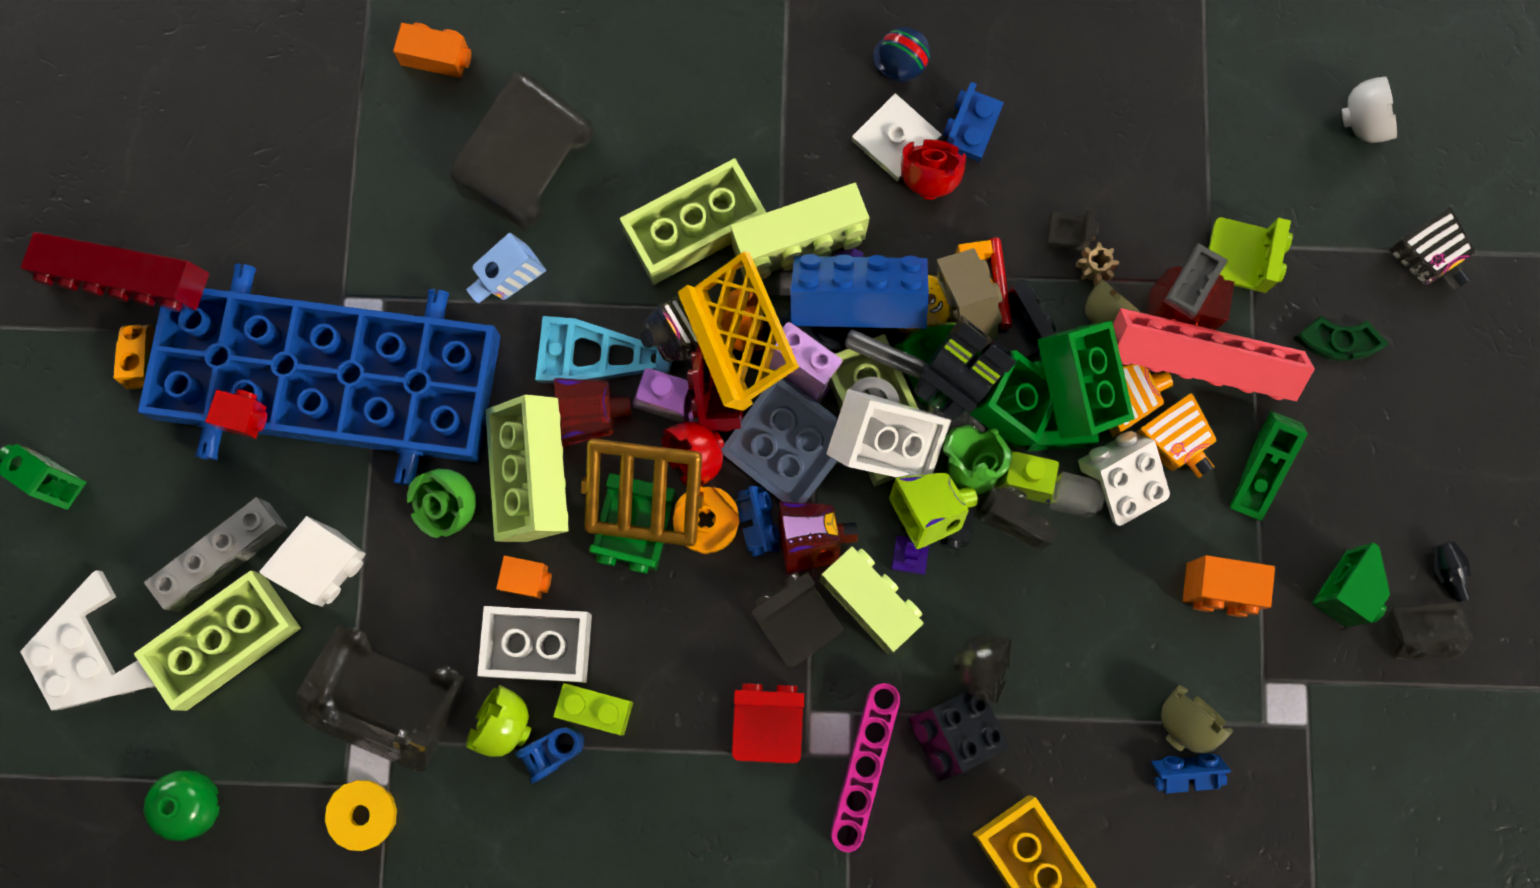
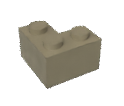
(970, 291)

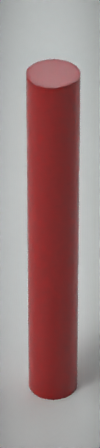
(999, 277)

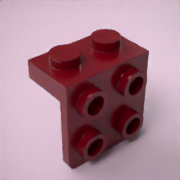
(707, 401)

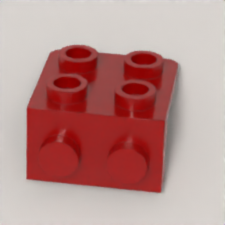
(767, 724)

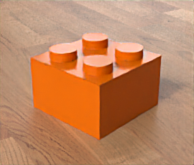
(1228, 585)

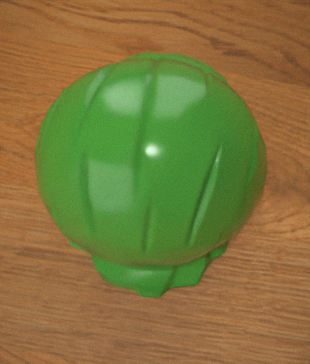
(976, 457)

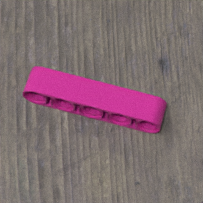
(865, 784)

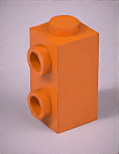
(432, 49)

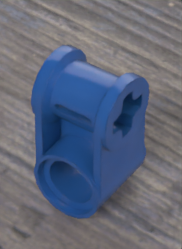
(545, 755)

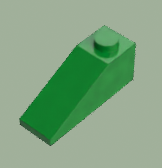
(1268, 464)

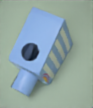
(505, 269)

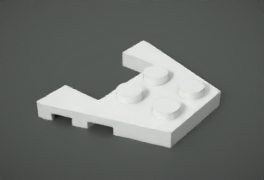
(69, 657)

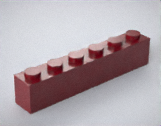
(115, 271)

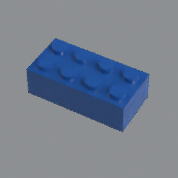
(859, 291)

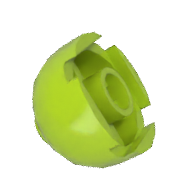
(500, 724)

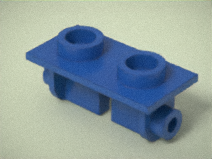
(756, 506)
(1206, 771)

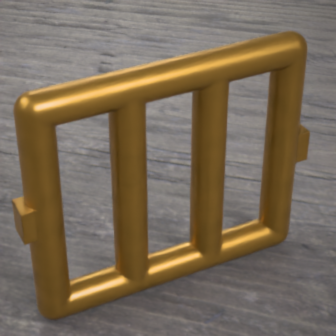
(661, 457)

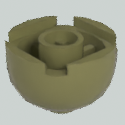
(1104, 304)
(1192, 723)

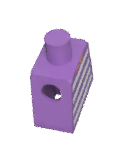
(664, 396)

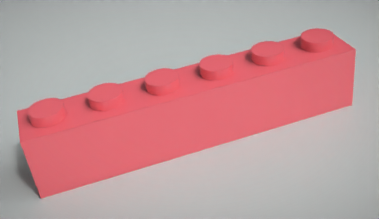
(1211, 355)

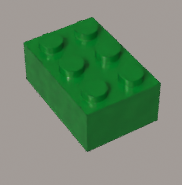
(1086, 380)

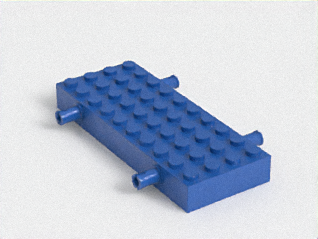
(327, 373)

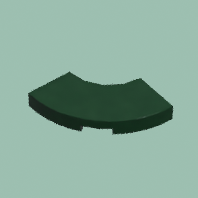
(1341, 342)

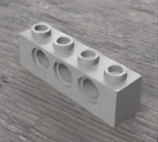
(216, 555)

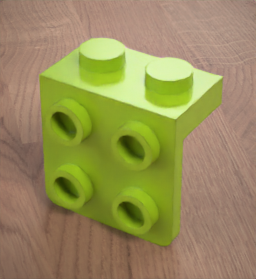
(1252, 252)

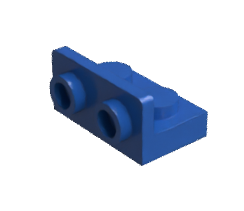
(973, 122)

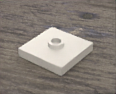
(890, 132)

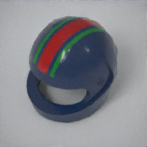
(903, 54)

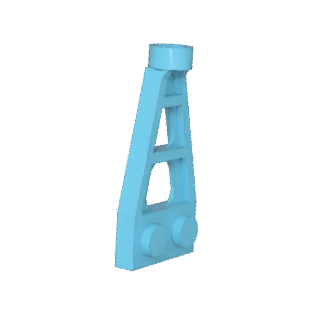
(557, 352)

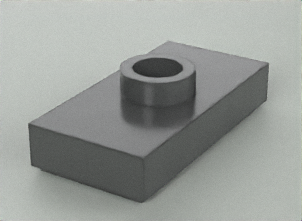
(1195, 281)

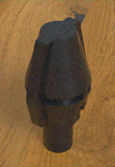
(1452, 567)

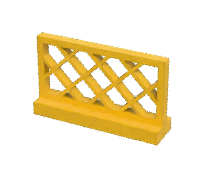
(719, 349)

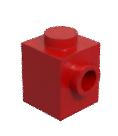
(237, 413)

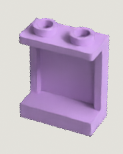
(814, 361)

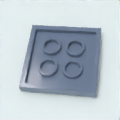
(784, 442)

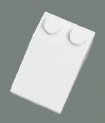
(886, 436)
(314, 562)

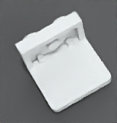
(1128, 475)

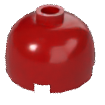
(932, 168)
(693, 437)

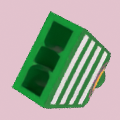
(28, 470)

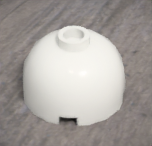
(1371, 111)

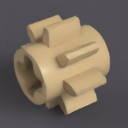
(1104, 258)

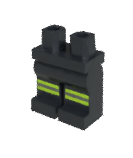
(963, 368)

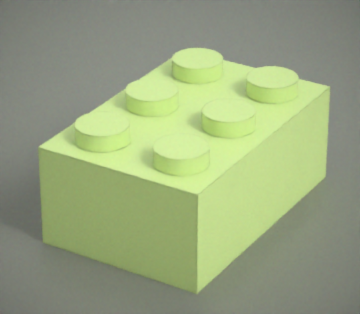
(871, 600)

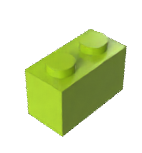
(593, 709)

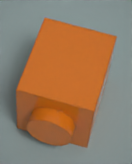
(524, 577)

